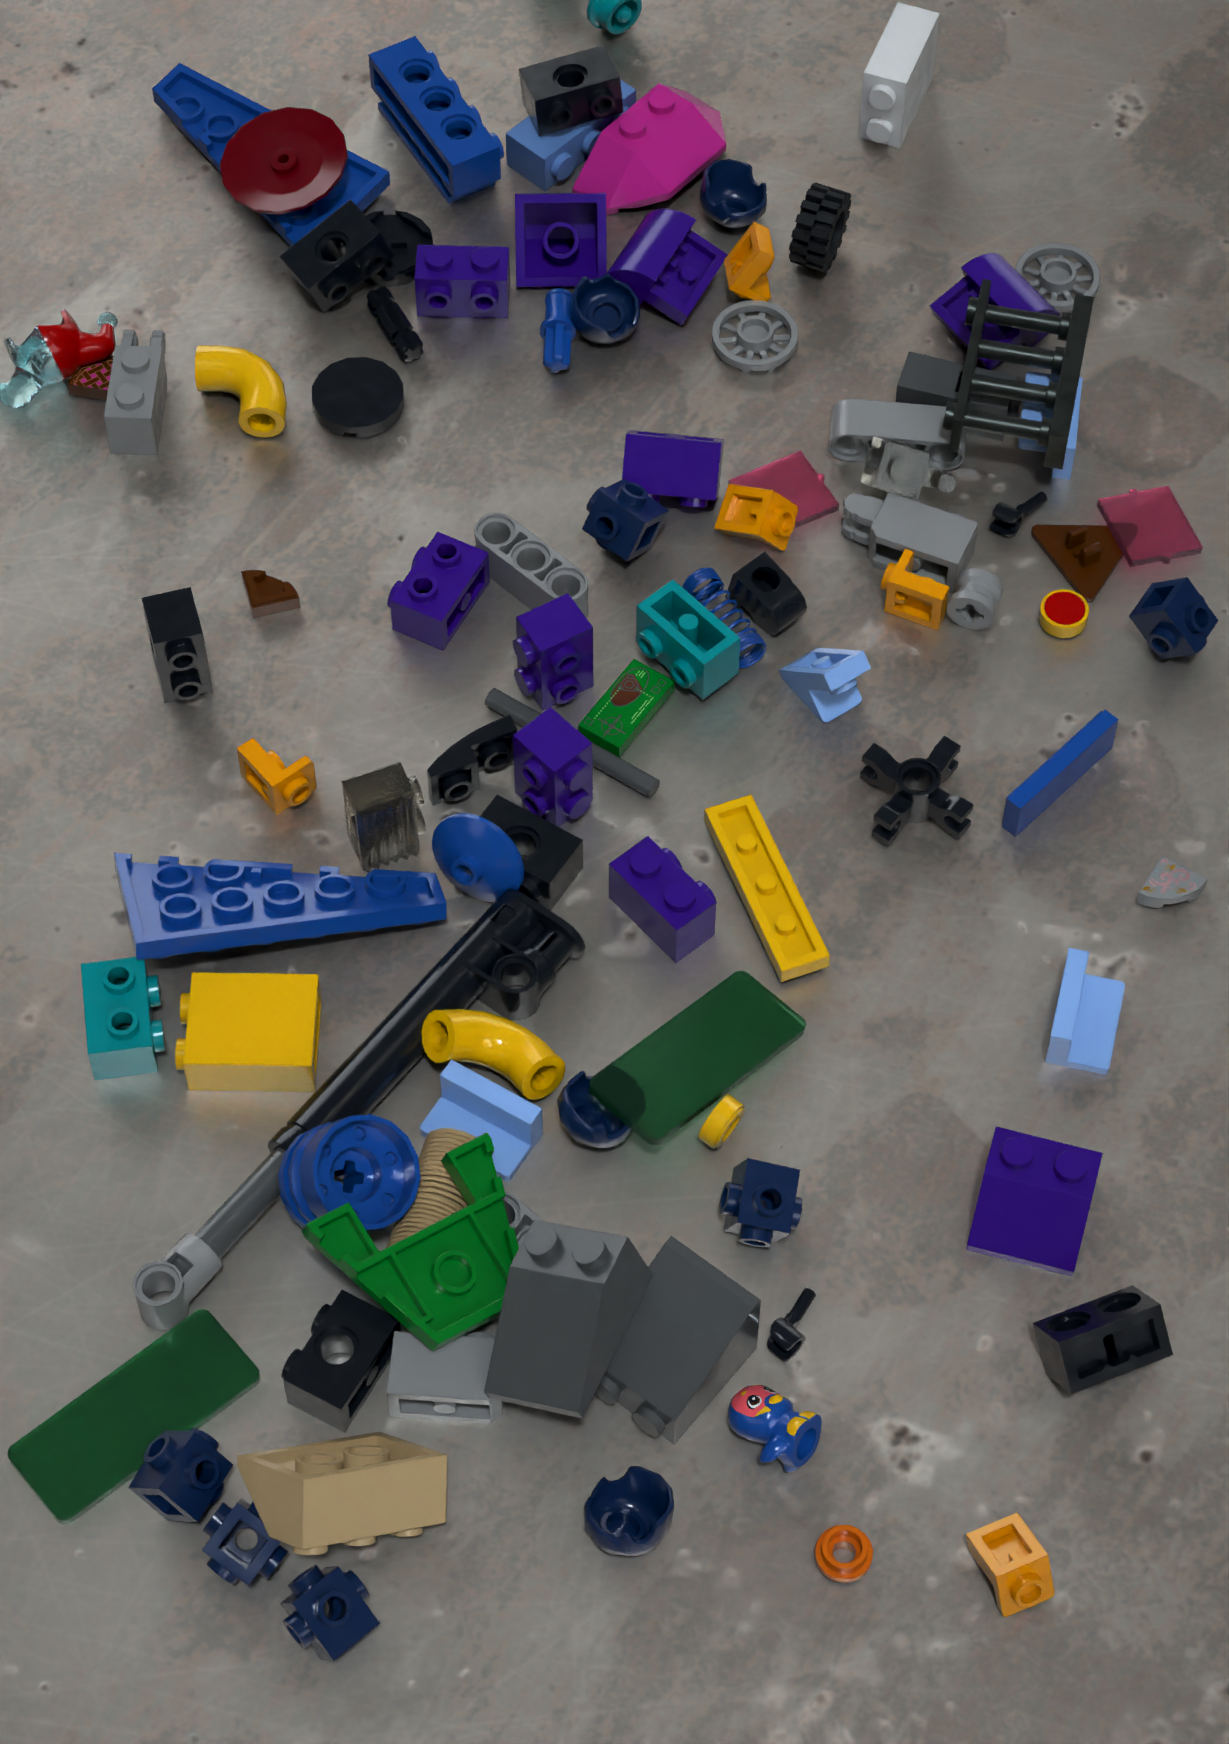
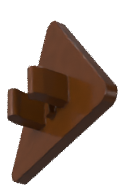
(1081, 554)

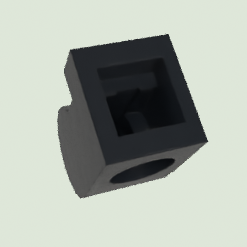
(767, 594)

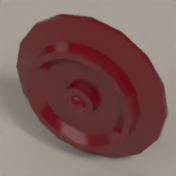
(283, 160)

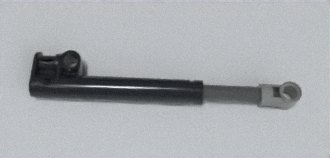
(505, 947)

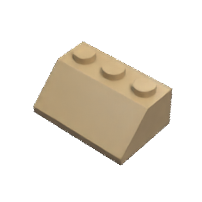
(346, 1490)

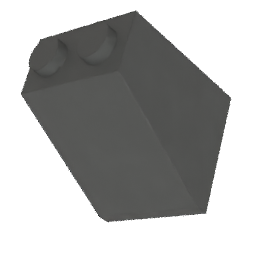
(681, 1343)

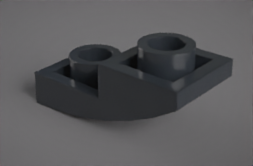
(458, 768)

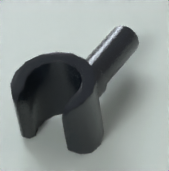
(1009, 519)
(785, 1338)

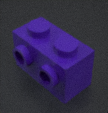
(462, 281)
(674, 465)
(439, 590)
(554, 652)
(553, 768)
(662, 898)

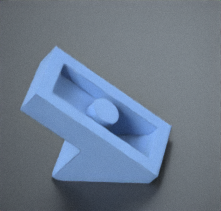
(827, 680)

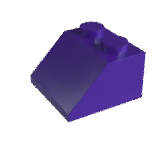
(559, 238)
(1034, 1201)

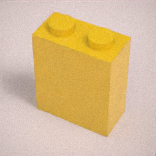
(250, 1032)

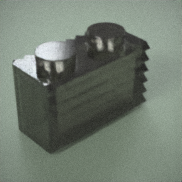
(383, 815)

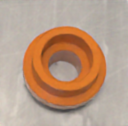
(843, 1538)

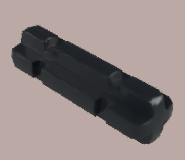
(394, 324)

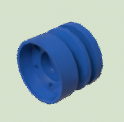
(370, 1156)

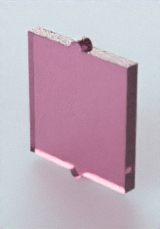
(797, 482)
(1149, 526)

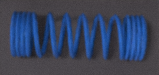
(711, 592)

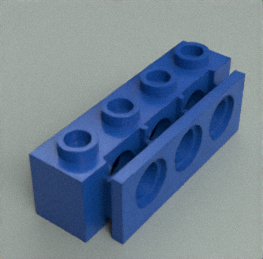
(434, 120)

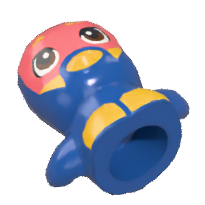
(770, 1420)

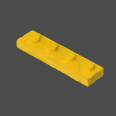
(766, 888)

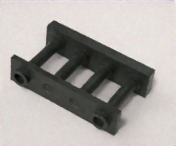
(1056, 397)

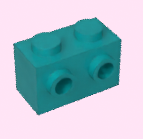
(687, 639)
(120, 1018)

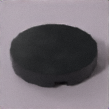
(402, 235)
(358, 397)

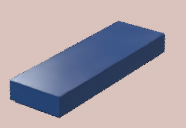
(1059, 772)

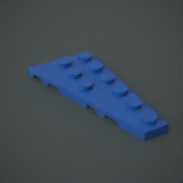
(214, 113)
(260, 903)

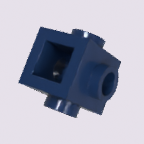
(624, 519)
(1174, 618)
(761, 1202)
(181, 1474)
(227, 1557)
(347, 1617)

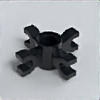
(913, 806)

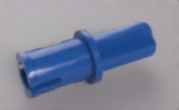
(557, 330)

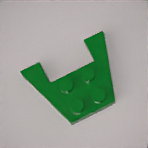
(443, 1275)

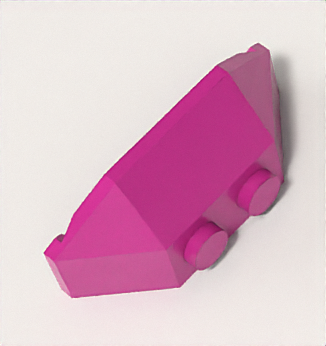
(652, 149)

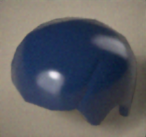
(731, 194)
(604, 309)
(587, 1118)
(630, 1512)

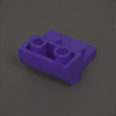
(668, 263)
(1006, 290)

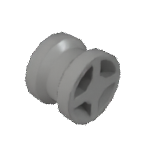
(974, 599)

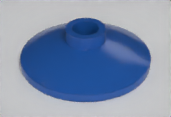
(477, 856)

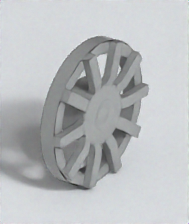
(1058, 275)
(754, 336)

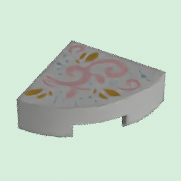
(1170, 885)

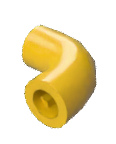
(248, 377)
(495, 1044)

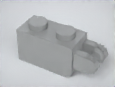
(136, 395)
(939, 539)
(442, 1382)

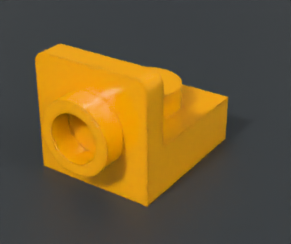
(749, 263)
(757, 515)
(913, 596)
(273, 781)
(1012, 1563)

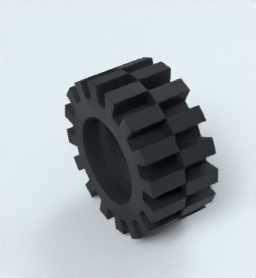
(819, 227)

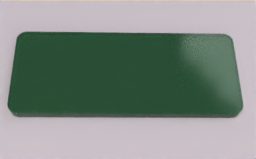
(696, 1057)
(104, 1432)

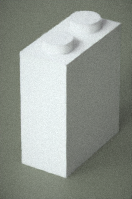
(898, 75)

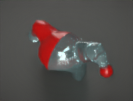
(54, 355)

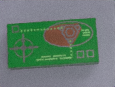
(626, 707)

